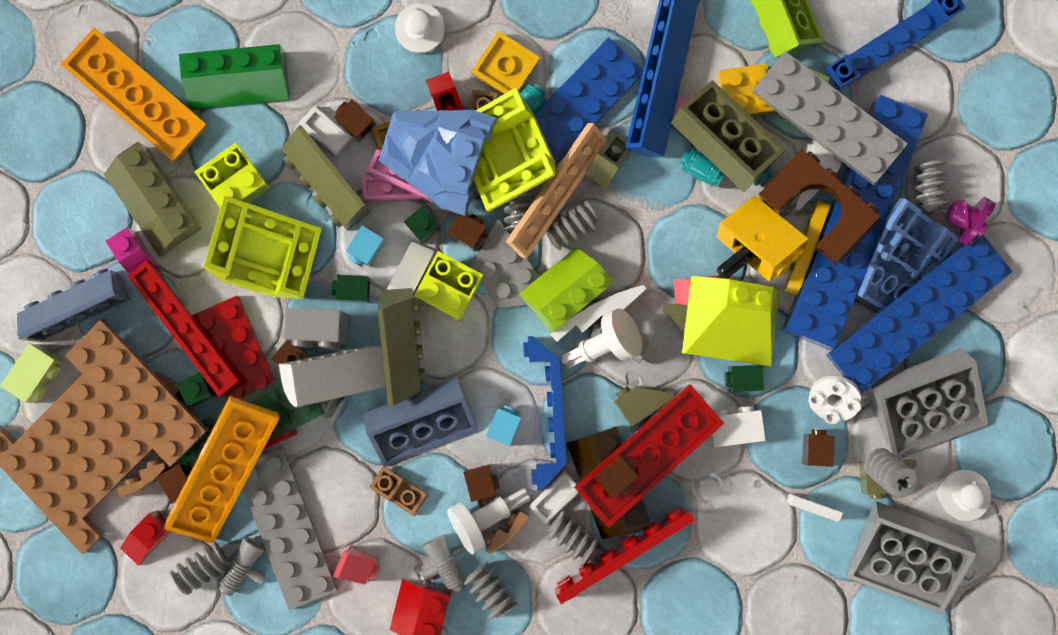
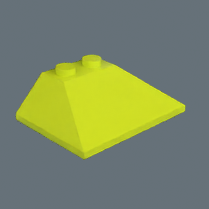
(516, 153)
(261, 250)
(731, 320)

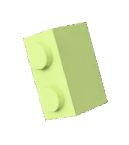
(32, 373)

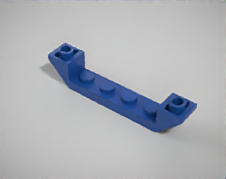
(893, 41)
(547, 471)

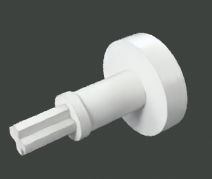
(618, 335)
(469, 526)

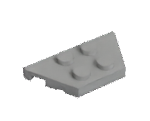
(503, 269)

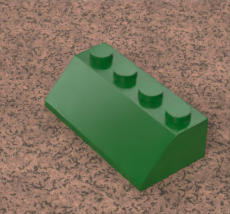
(234, 77)

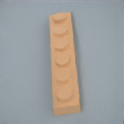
(556, 191)

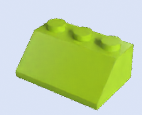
(788, 25)
(565, 289)

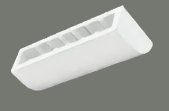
(333, 375)

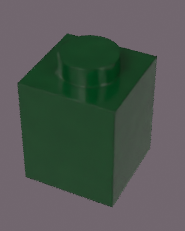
(422, 224)
(351, 288)
(744, 378)
(195, 390)

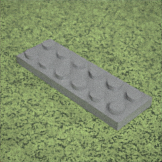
(829, 118)
(288, 531)

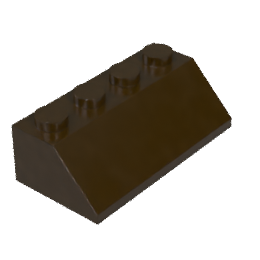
(588, 454)

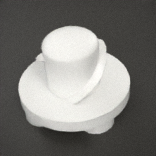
(420, 28)
(835, 399)
(964, 495)

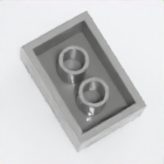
(317, 326)

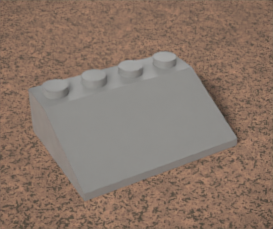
(929, 403)
(911, 557)

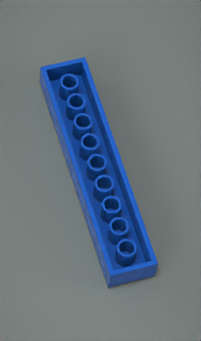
(828, 290)

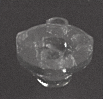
(706, 487)

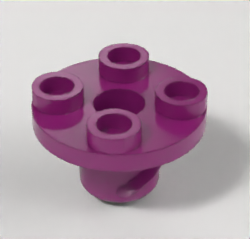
(970, 218)

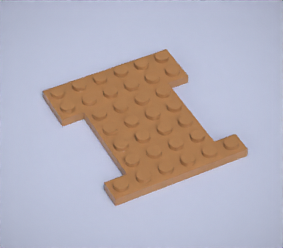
(97, 434)

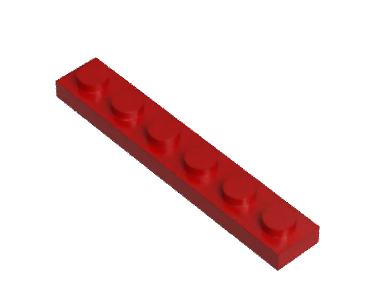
(184, 328)

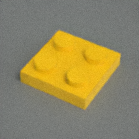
(505, 64)
(739, 86)

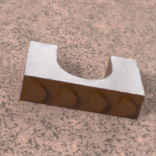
(806, 174)

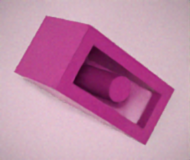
(129, 250)

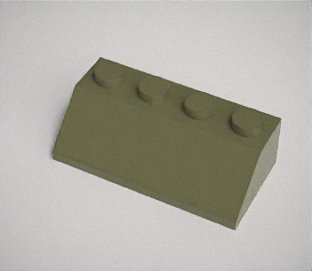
(727, 135)
(324, 178)
(151, 198)
(400, 344)

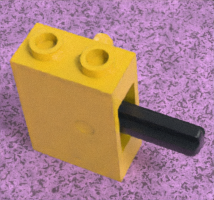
(759, 239)

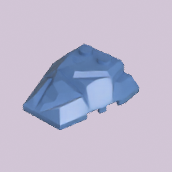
(438, 152)
(903, 253)

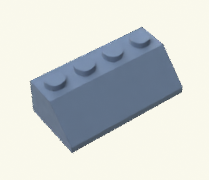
(71, 307)
(420, 422)

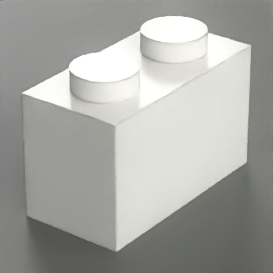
(738, 427)

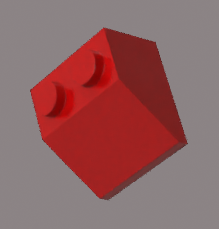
(419, 609)

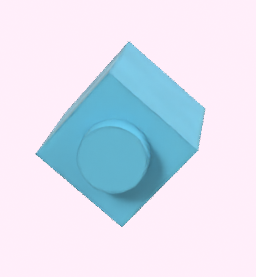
(365, 247)
(504, 425)

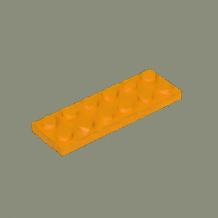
(134, 95)
(221, 470)

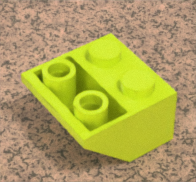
(232, 175)
(449, 286)

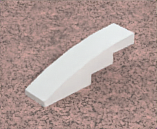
(588, 316)

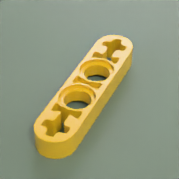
(812, 232)

